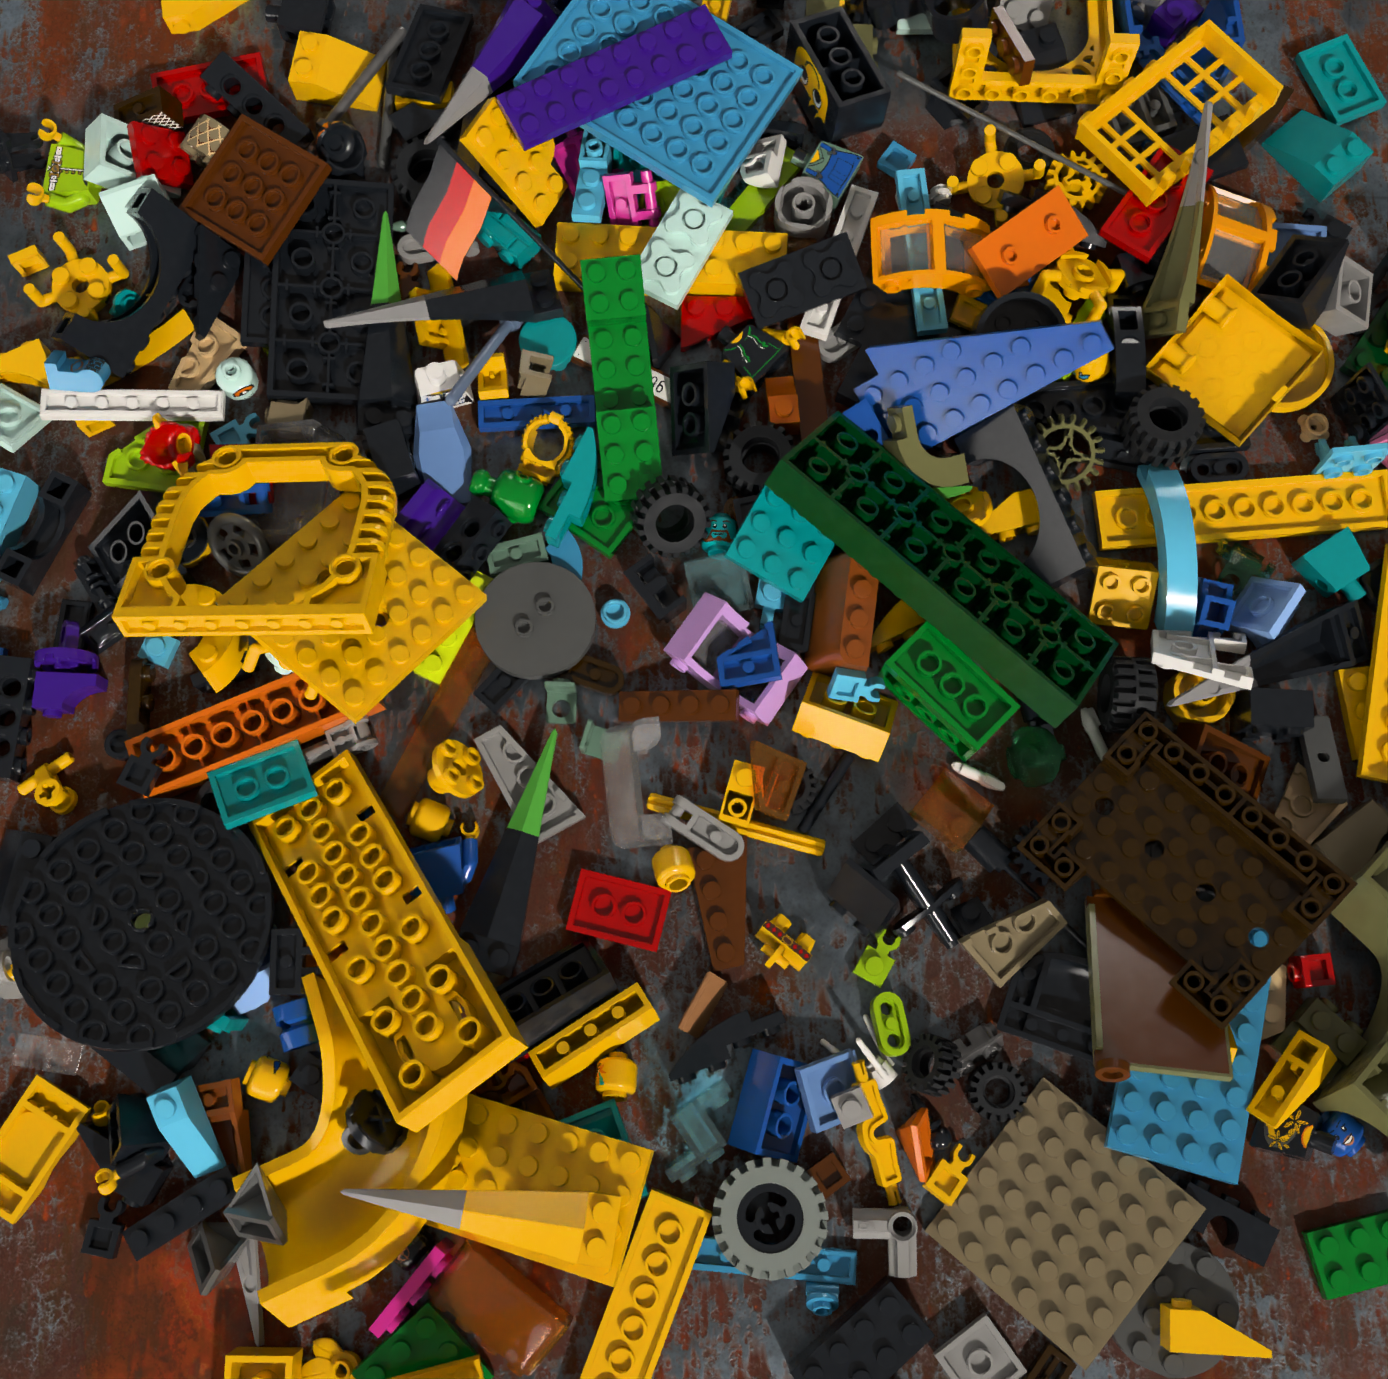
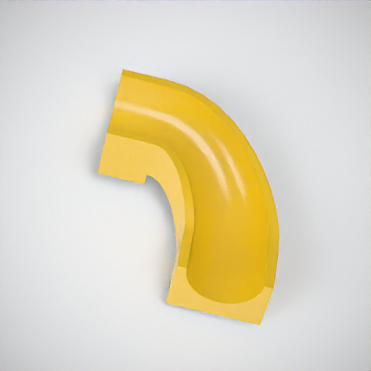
(331, 1236)

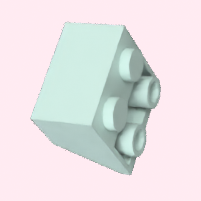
(117, 202)

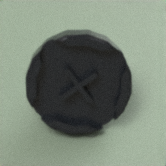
(371, 1125)

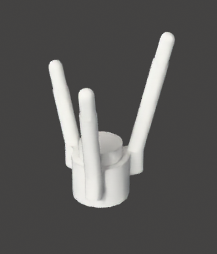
(877, 1068)

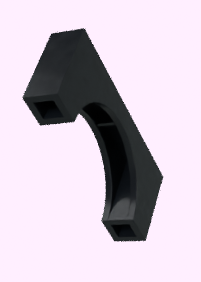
(171, 252)
(1012, 438)

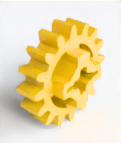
(1075, 184)

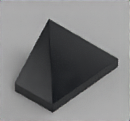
(661, 339)

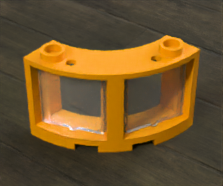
(1234, 238)
(927, 252)

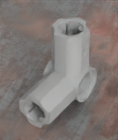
(902, 1245)

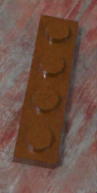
(680, 705)

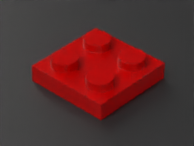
(158, 153)

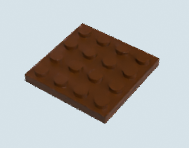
(255, 189)

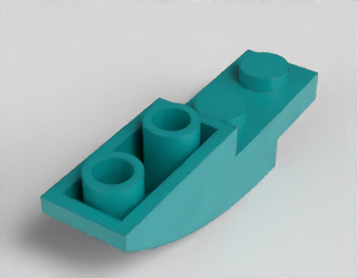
(580, 479)

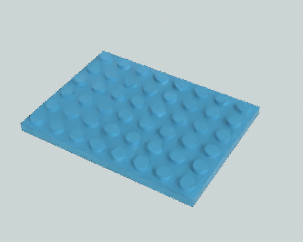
(688, 131)

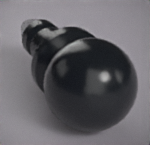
(940, 1135)

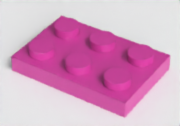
(413, 1289)

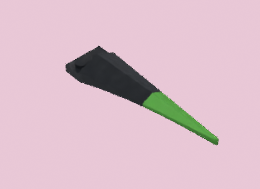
(386, 372)
(500, 906)

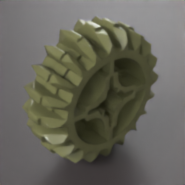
(1088, 459)

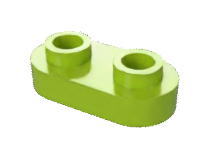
(892, 1024)

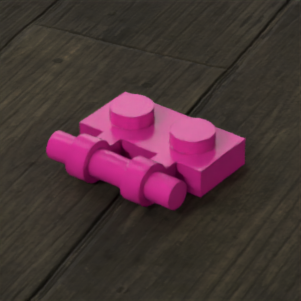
(623, 202)

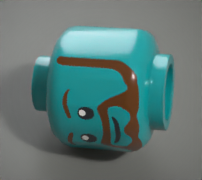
(720, 534)

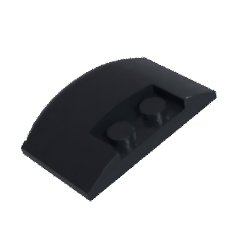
(1051, 1004)

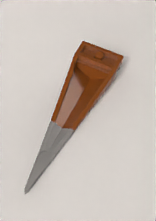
(231, 1127)

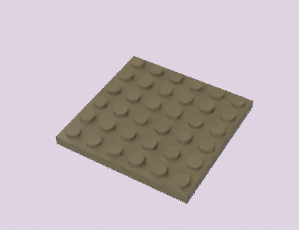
(1065, 1223)

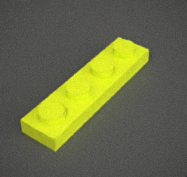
(440, 660)

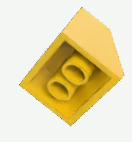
(845, 724)

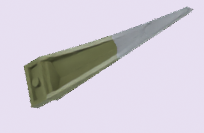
(1175, 281)

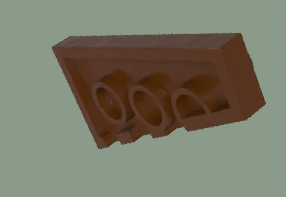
(722, 905)

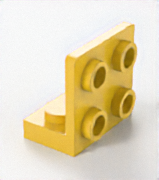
(1123, 593)

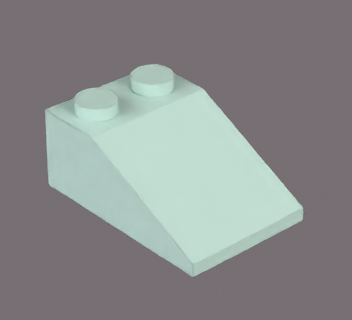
(109, 155)

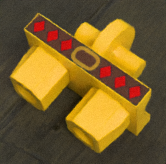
(783, 948)

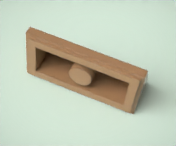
(702, 1004)

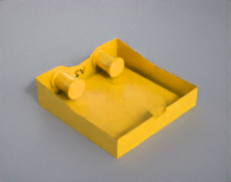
(1235, 359)

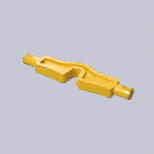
(881, 1148)

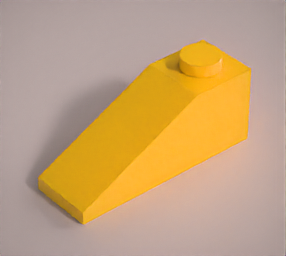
(194, 15)
(1292, 1079)
(1194, 1331)

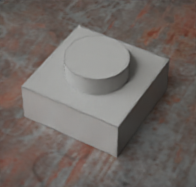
(852, 1106)

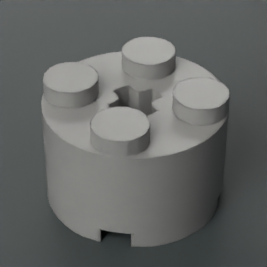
(803, 208)

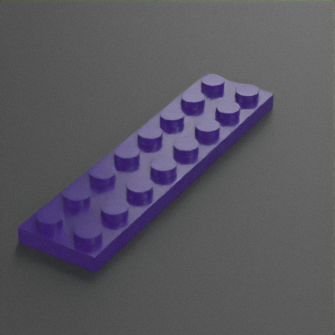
(614, 77)

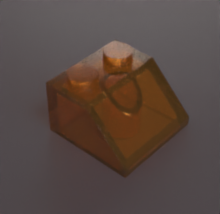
(951, 810)

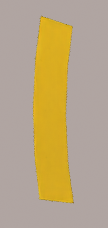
(161, 341)

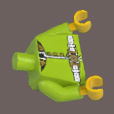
(64, 175)

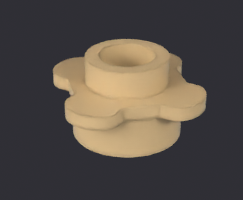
(1317, 420)

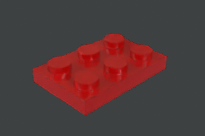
(618, 910)

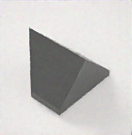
(258, 1211)
(214, 1253)

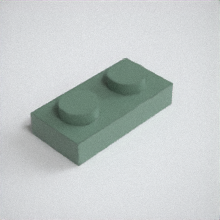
(517, 552)

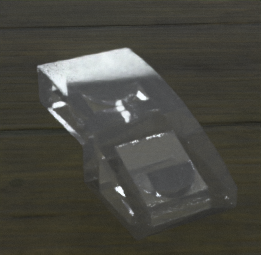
(47, 1053)

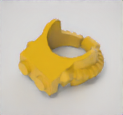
(531, 465)

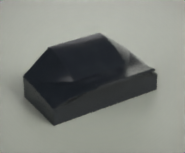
(945, 113)

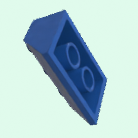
(770, 1108)

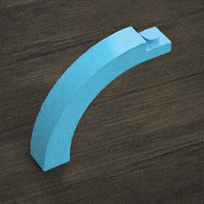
(1175, 547)

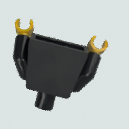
(133, 1138)

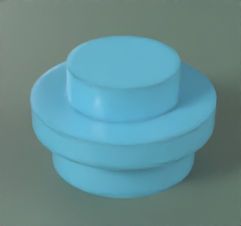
(615, 613)

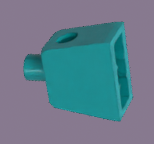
(1335, 566)

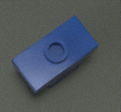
(1214, 607)

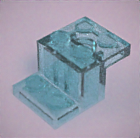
(698, 1131)

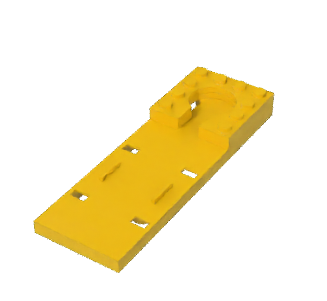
(399, 958)

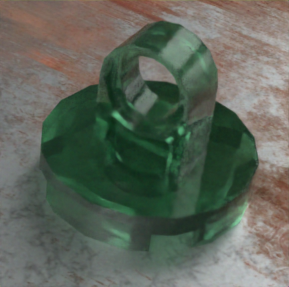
(1242, 563)
(1035, 756)

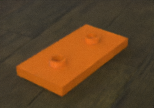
(1028, 242)

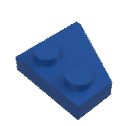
(751, 661)

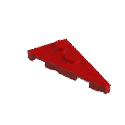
(707, 315)

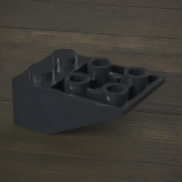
(1363, 405)

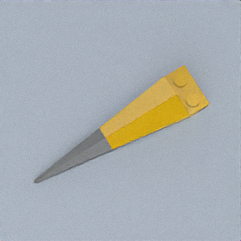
(553, 1223)

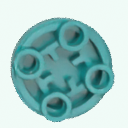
(550, 337)

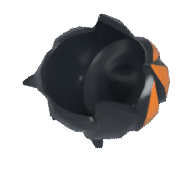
(342, 149)

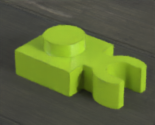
(875, 963)

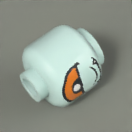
(237, 378)

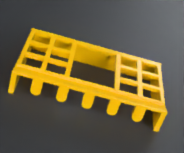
(1227, 53)

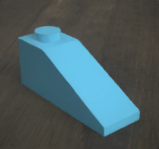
(186, 1126)

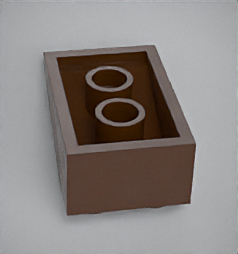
(1231, 757)

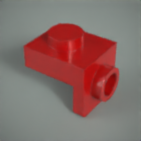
(1311, 970)

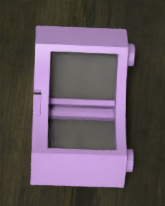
(712, 630)

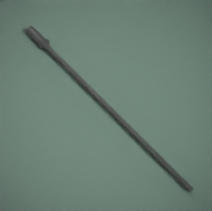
(1012, 133)

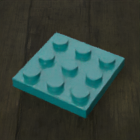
(779, 546)

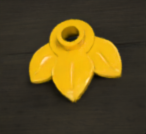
(328, 1360)

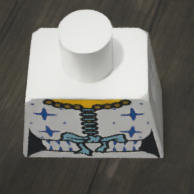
(436, 381)

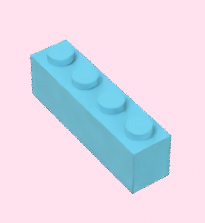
(16, 503)

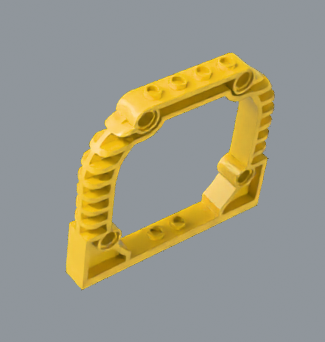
(341, 604)

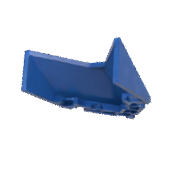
(1223, 13)

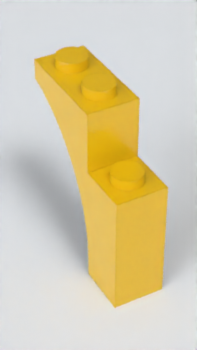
(27, 367)

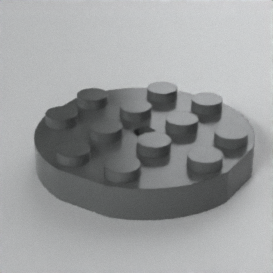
(1187, 1275)

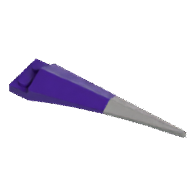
(503, 55)

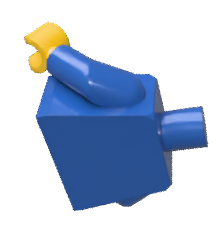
(448, 865)

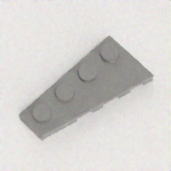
(512, 772)

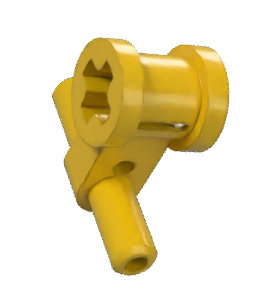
(48, 787)

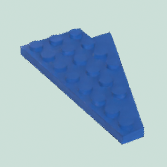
(974, 375)

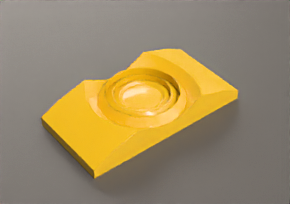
(34, 1141)

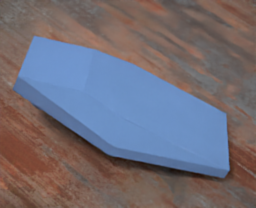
(443, 449)

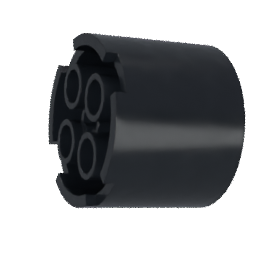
(1017, 311)

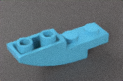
(594, 162)

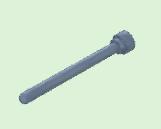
(480, 360)

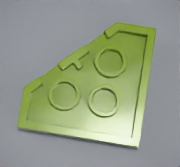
(128, 471)

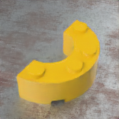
(215, 656)

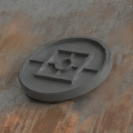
(536, 620)

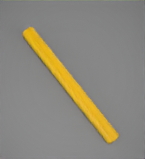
(755, 829)

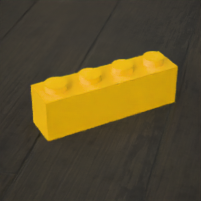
(593, 1036)

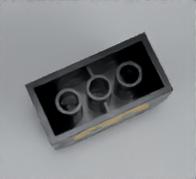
(839, 80)

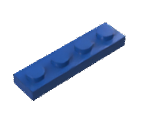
(516, 413)

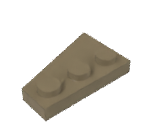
(1013, 940)

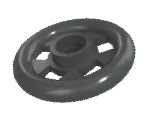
(238, 544)

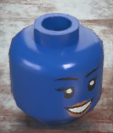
(1347, 1130)

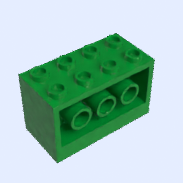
(947, 691)

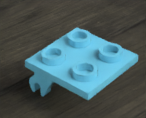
(1350, 458)

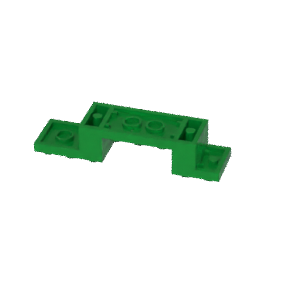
(621, 375)

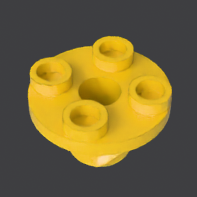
(455, 769)

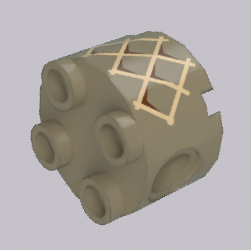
(204, 140)

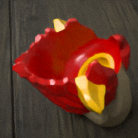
(172, 446)

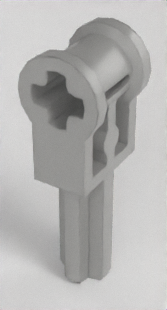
(345, 736)

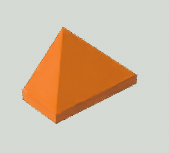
(916, 1142)

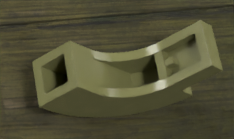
(937, 471)

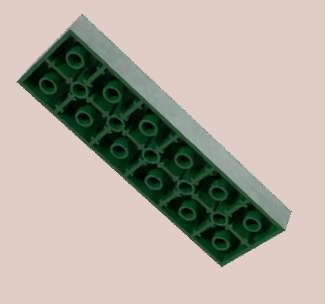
(944, 567)

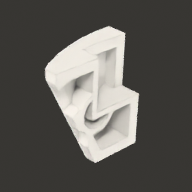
(764, 162)

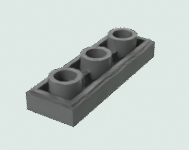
(1323, 763)

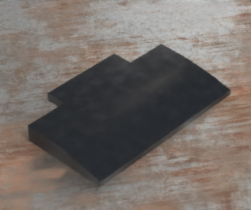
(317, 276)

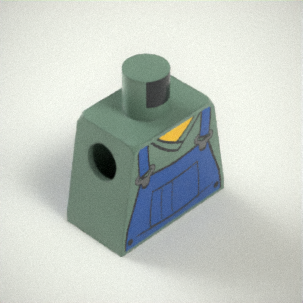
(831, 166)

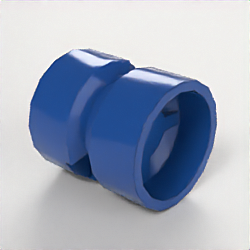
(296, 1023)

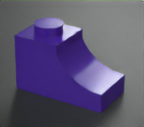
(1173, 19)
(61, 692)

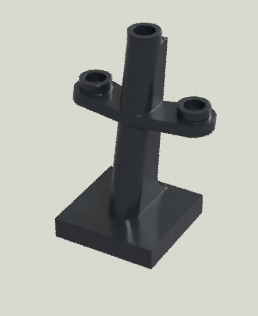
(896, 861)

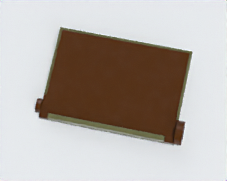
(1135, 1012)

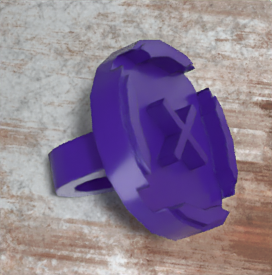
(67, 656)

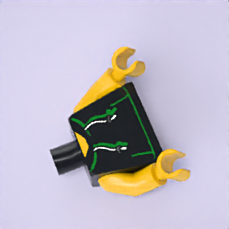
(757, 354)

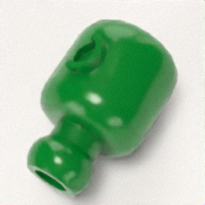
(511, 493)

